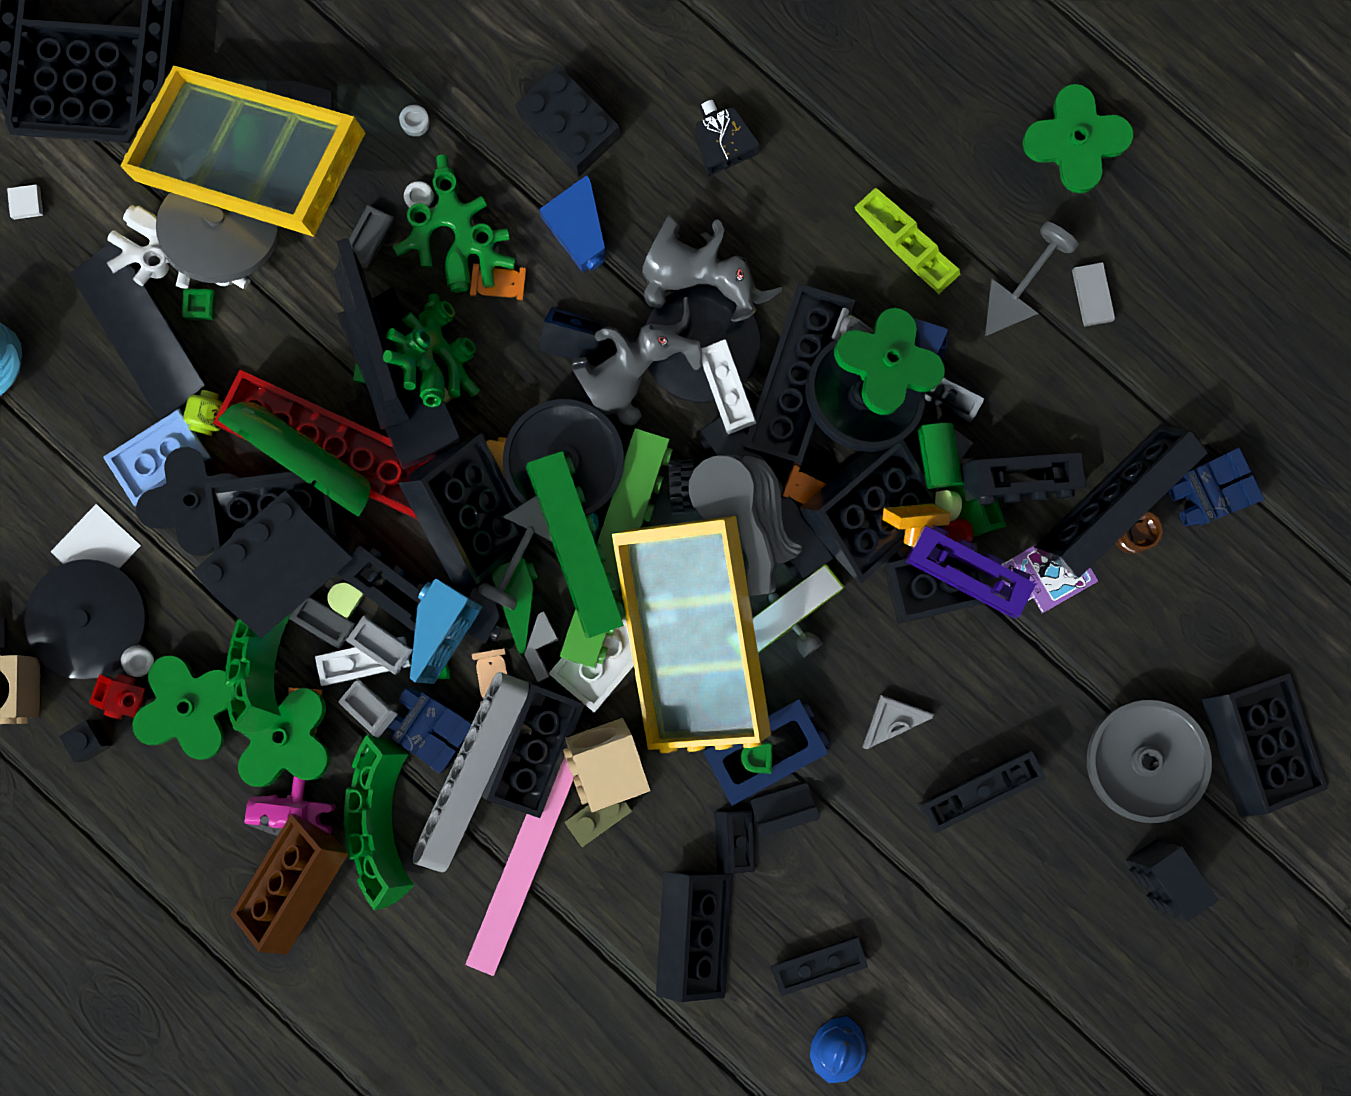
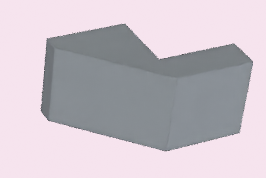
(542, 636)

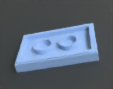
(141, 459)

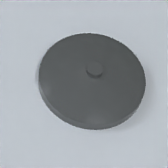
(212, 241)
(1149, 761)

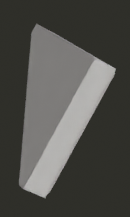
(892, 719)

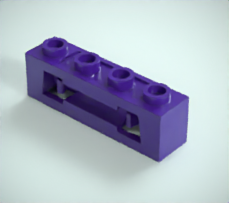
(1015, 595)

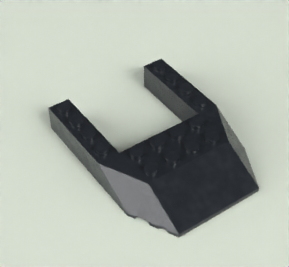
(83, 76)

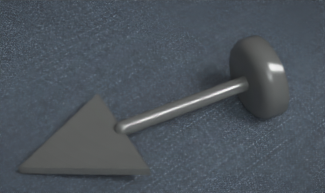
(1007, 308)
(530, 517)

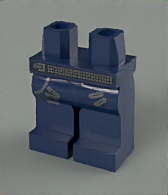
(1207, 497)
(423, 720)

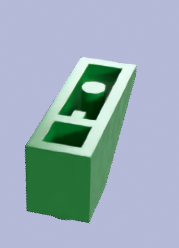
(523, 589)

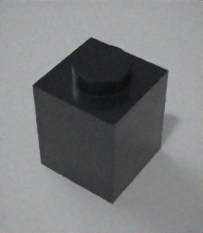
(85, 740)

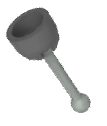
(807, 641)

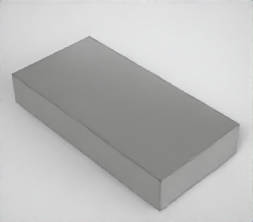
(1093, 294)
(380, 645)
(367, 708)

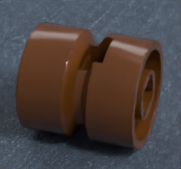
(1142, 535)

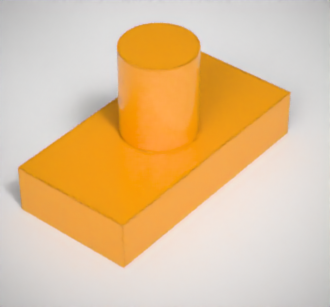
(914, 518)

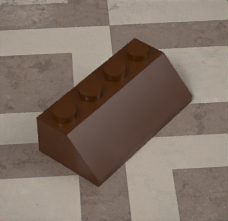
(288, 885)

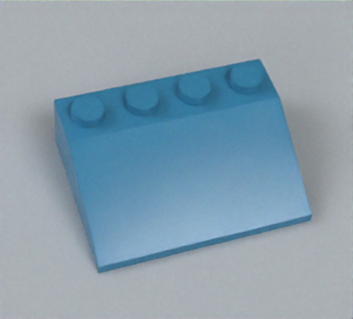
(440, 626)

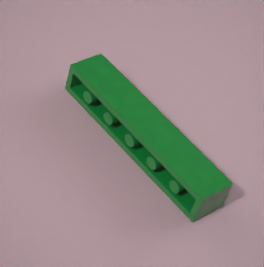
(575, 545)

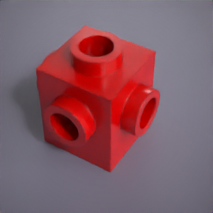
(117, 696)

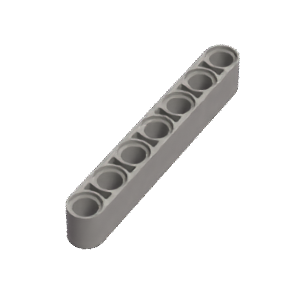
(470, 772)

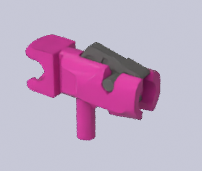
(271, 812)

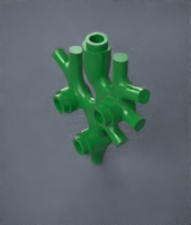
(458, 217)
(417, 350)

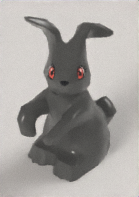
(678, 266)
(618, 378)

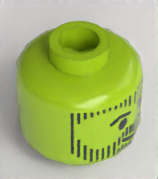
(202, 411)

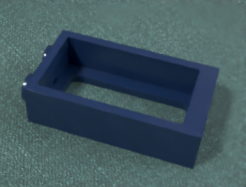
(815, 749)

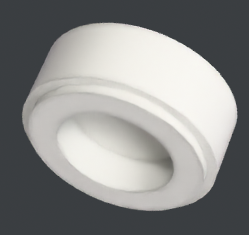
(414, 120)
(419, 193)
(137, 661)

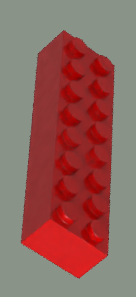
(348, 441)

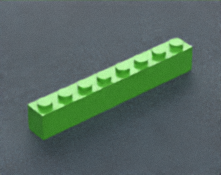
(627, 510)

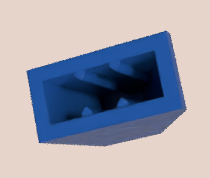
(576, 224)

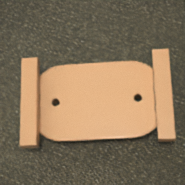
(486, 671)

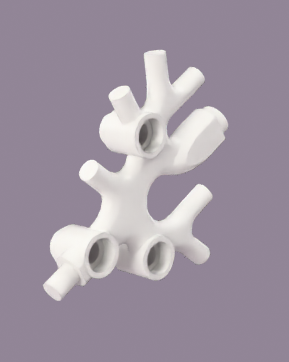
(150, 255)

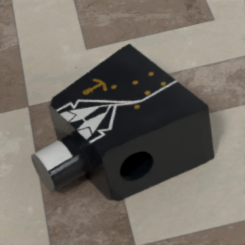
(723, 138)

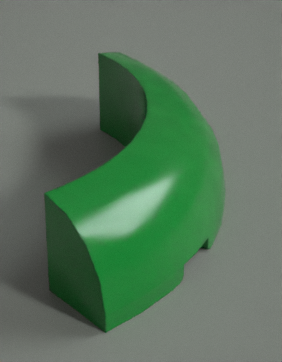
(299, 454)
(251, 677)
(369, 822)

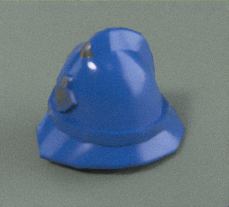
(838, 1050)

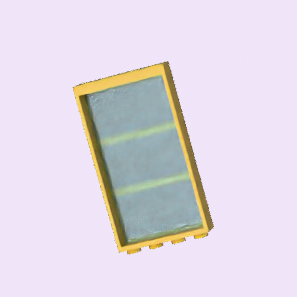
(243, 150)
(692, 635)

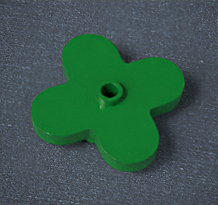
(1077, 117)
(889, 361)
(164, 718)
(300, 749)

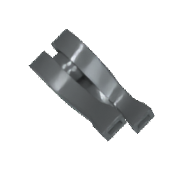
(750, 492)

